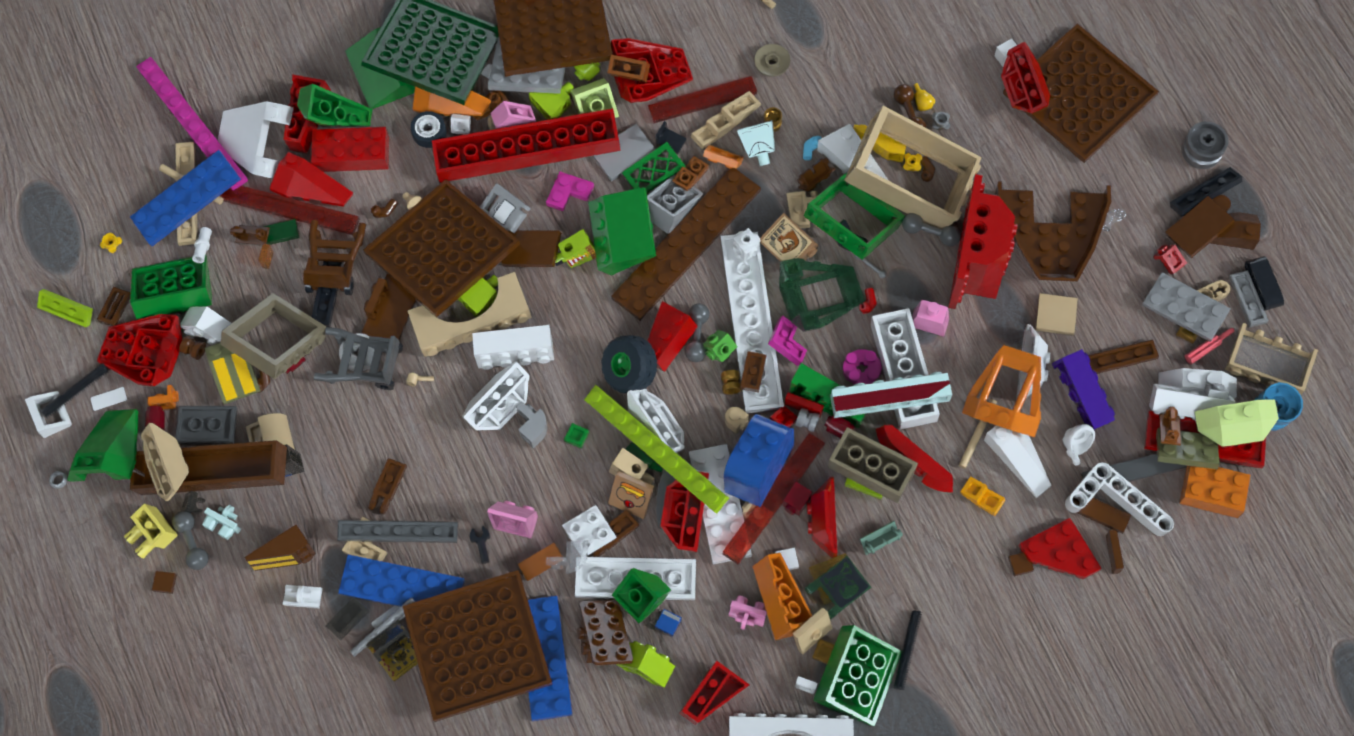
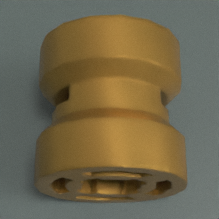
(775, 115)
(731, 382)

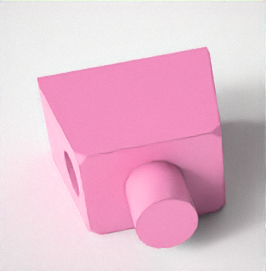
(931, 317)

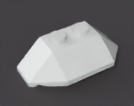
(1035, 345)
(1197, 379)
(498, 399)
(656, 417)

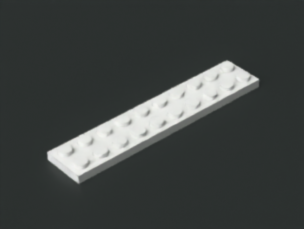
(752, 324)

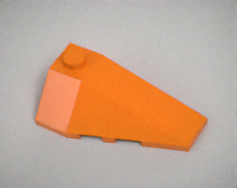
(426, 101)

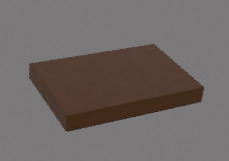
(1199, 227)
(536, 249)

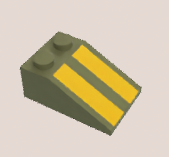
(232, 374)

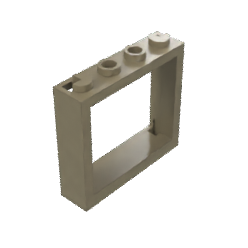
(232, 336)

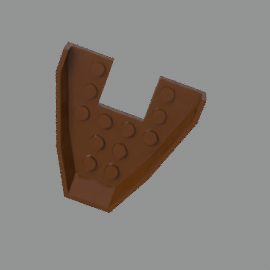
(1058, 249)

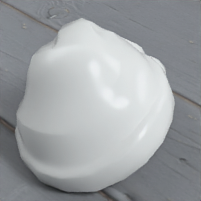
(1078, 441)

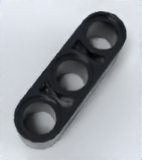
(1265, 282)

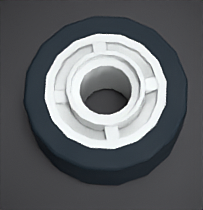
(424, 121)

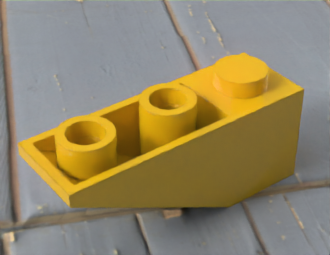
(884, 145)

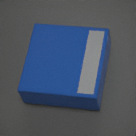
(668, 622)

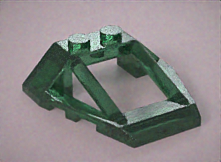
(794, 301)

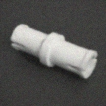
(202, 245)

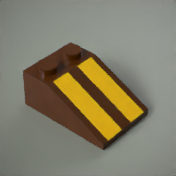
(284, 550)

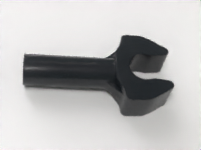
(480, 541)

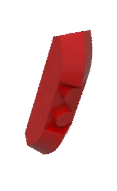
(932, 472)

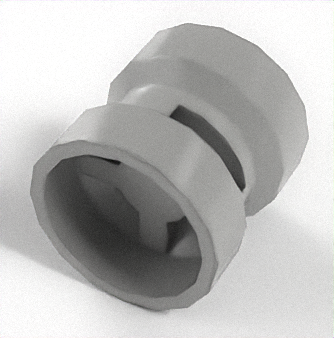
(807, 420)

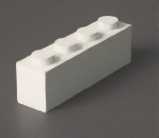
(1184, 400)

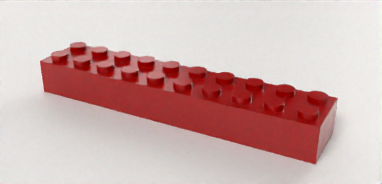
(526, 145)

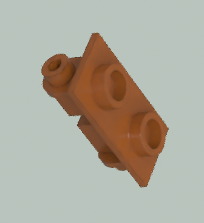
(1170, 427)

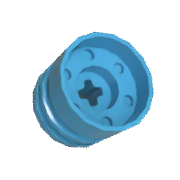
(1287, 400)

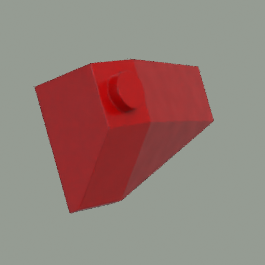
(304, 180)

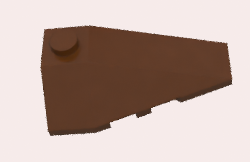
(1242, 233)

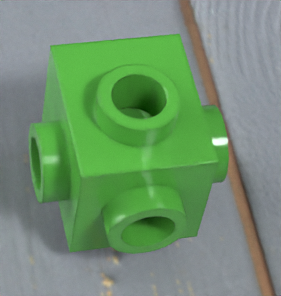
(719, 346)

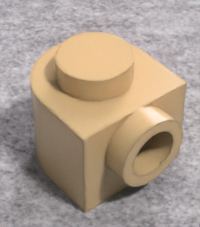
(736, 419)

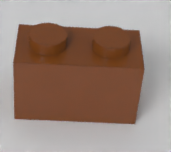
(628, 68)

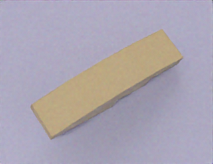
(726, 120)

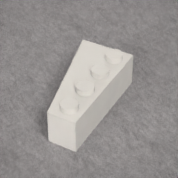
(841, 148)

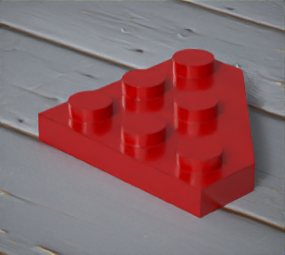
(1061, 550)

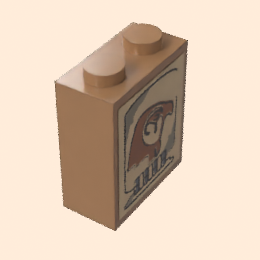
(788, 240)

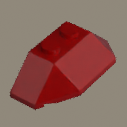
(1024, 80)
(682, 516)
(824, 518)

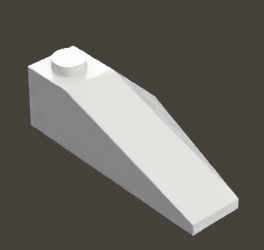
(1020, 456)

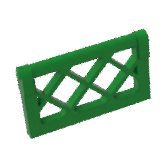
(654, 155)

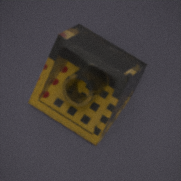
(394, 650)

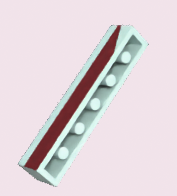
(891, 394)

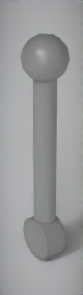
(882, 274)

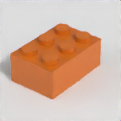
(1215, 490)

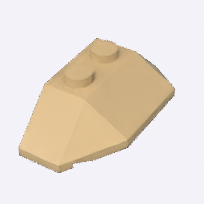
(164, 461)

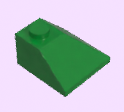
(640, 593)

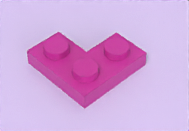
(567, 186)
(783, 341)

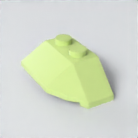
(1237, 422)

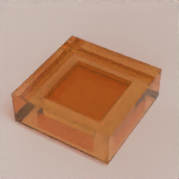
(266, 256)

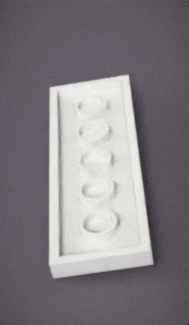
(723, 525)
(603, 575)

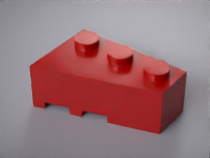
(670, 334)
(712, 692)

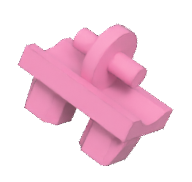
(747, 614)

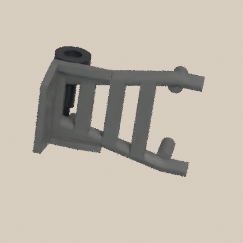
(383, 378)

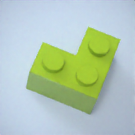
(649, 664)

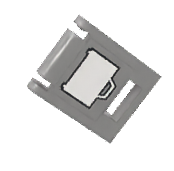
(506, 208)

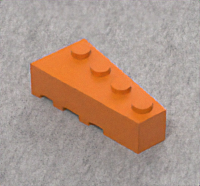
(780, 596)

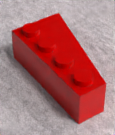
(299, 132)

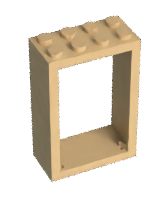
(926, 143)

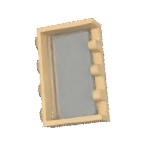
(1270, 360)

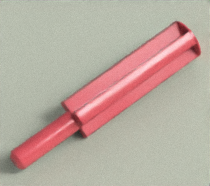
(1207, 347)

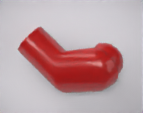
(870, 302)

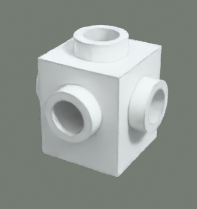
(746, 244)

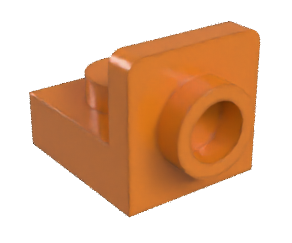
(165, 401)

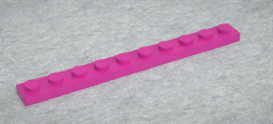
(185, 114)

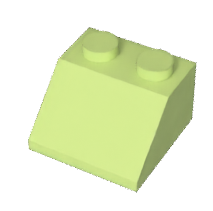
(594, 97)

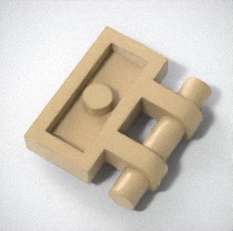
(797, 206)

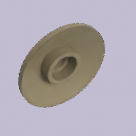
(772, 53)

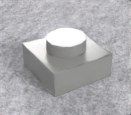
(1216, 391)

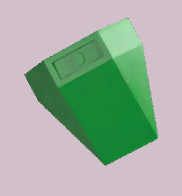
(109, 447)

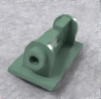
(880, 537)

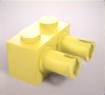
(153, 526)

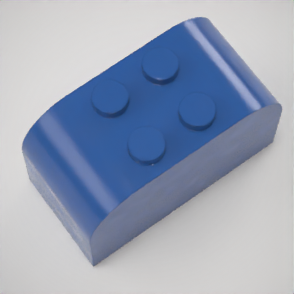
(757, 459)

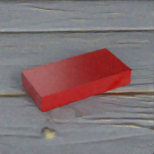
(799, 402)

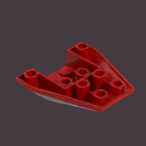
(666, 71)
(143, 348)

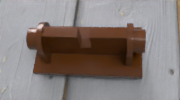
(808, 180)
(250, 234)

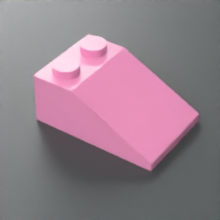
(513, 519)

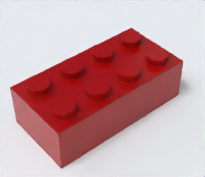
(350, 149)

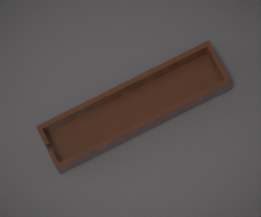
(222, 467)

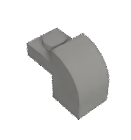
(536, 426)

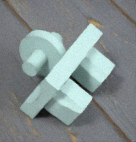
(228, 526)

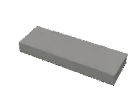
(1248, 299)

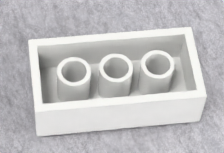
(513, 345)

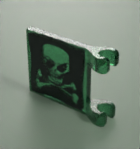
(841, 584)

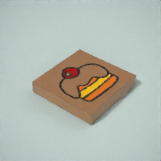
(631, 494)

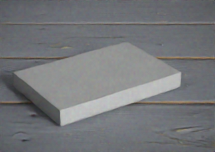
(633, 147)

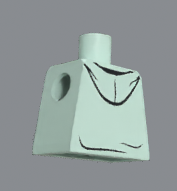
(758, 141)

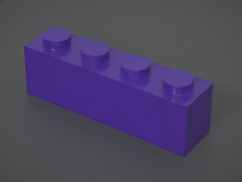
(1085, 389)

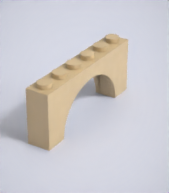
(439, 335)

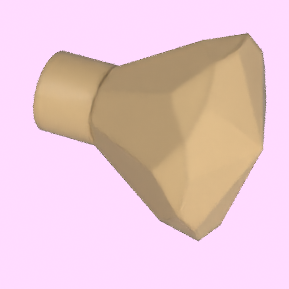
(411, 200)

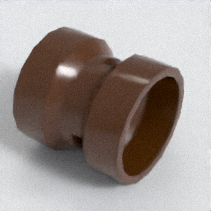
(192, 347)

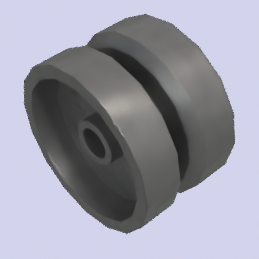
(1204, 145)

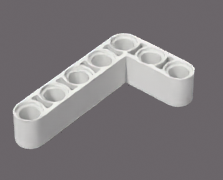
(1121, 497)

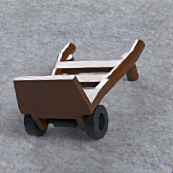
(331, 276)

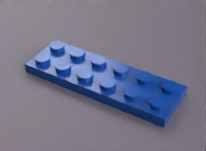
(185, 198)
(392, 582)
(555, 699)

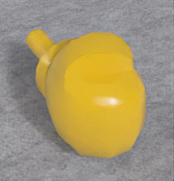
(923, 99)

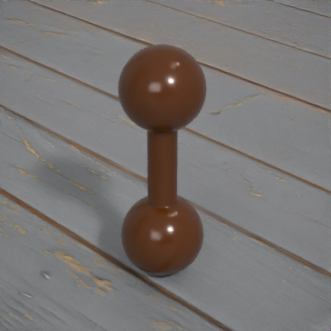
(904, 95)

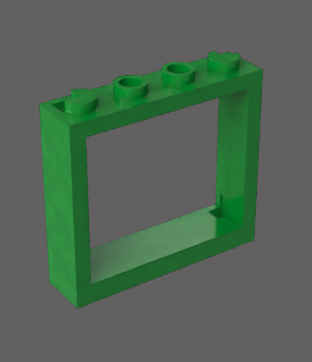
(841, 234)

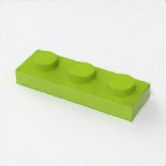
(64, 308)

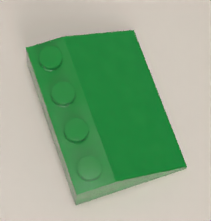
(376, 87)
(621, 230)
(170, 287)
(858, 675)

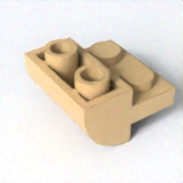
(270, 428)

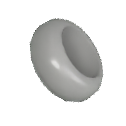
(55, 474)

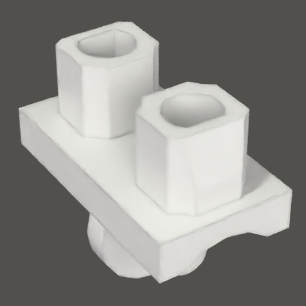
(302, 596)

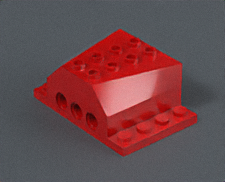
(983, 245)

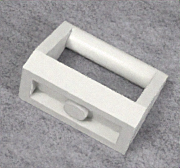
(43, 429)

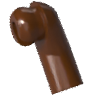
(929, 169)
(380, 212)
(263, 381)

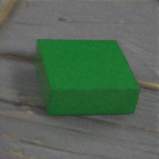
(576, 435)

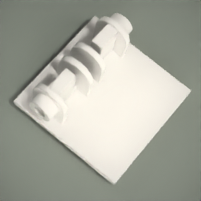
(590, 527)

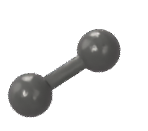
(948, 235)
(695, 350)
(183, 523)

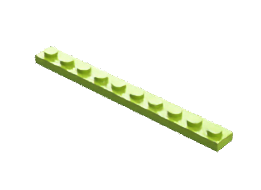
(657, 449)

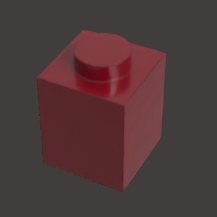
(797, 499)

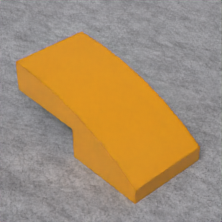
(982, 496)

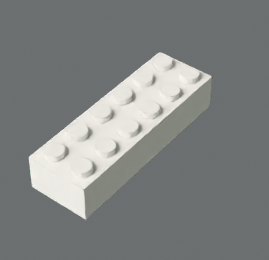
(903, 358)

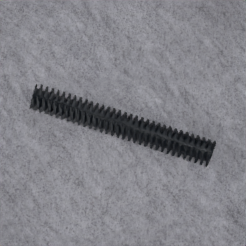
(70, 393)
(907, 648)

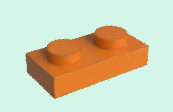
(719, 155)

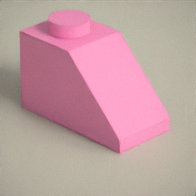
(512, 114)

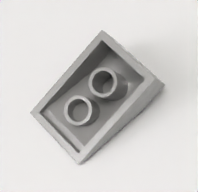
(671, 204)

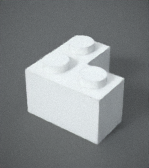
(204, 323)

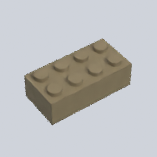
(872, 465)

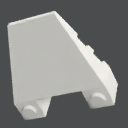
(245, 134)

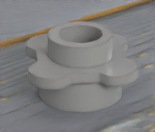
(940, 116)

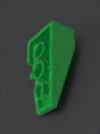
(331, 109)

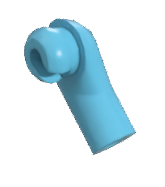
(809, 146)

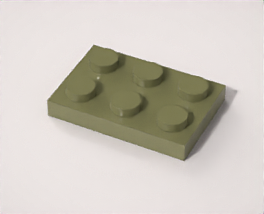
(1194, 451)

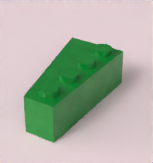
(817, 388)

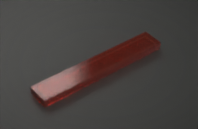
(701, 99)

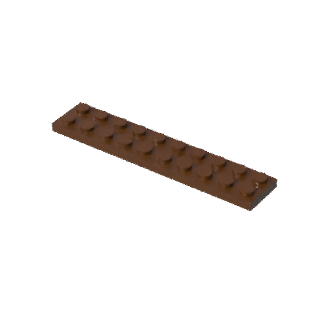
(686, 243)

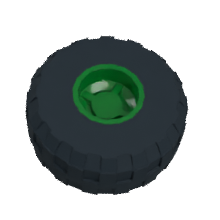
(629, 363)

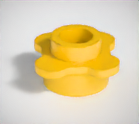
(916, 166)
(110, 237)

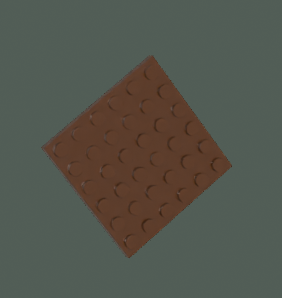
(551, 34)
(1089, 93)
(441, 247)
(476, 645)

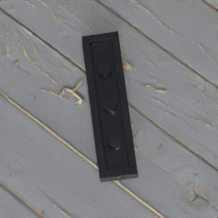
(1213, 187)
(325, 300)

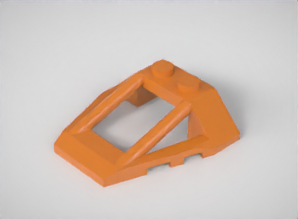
(999, 415)

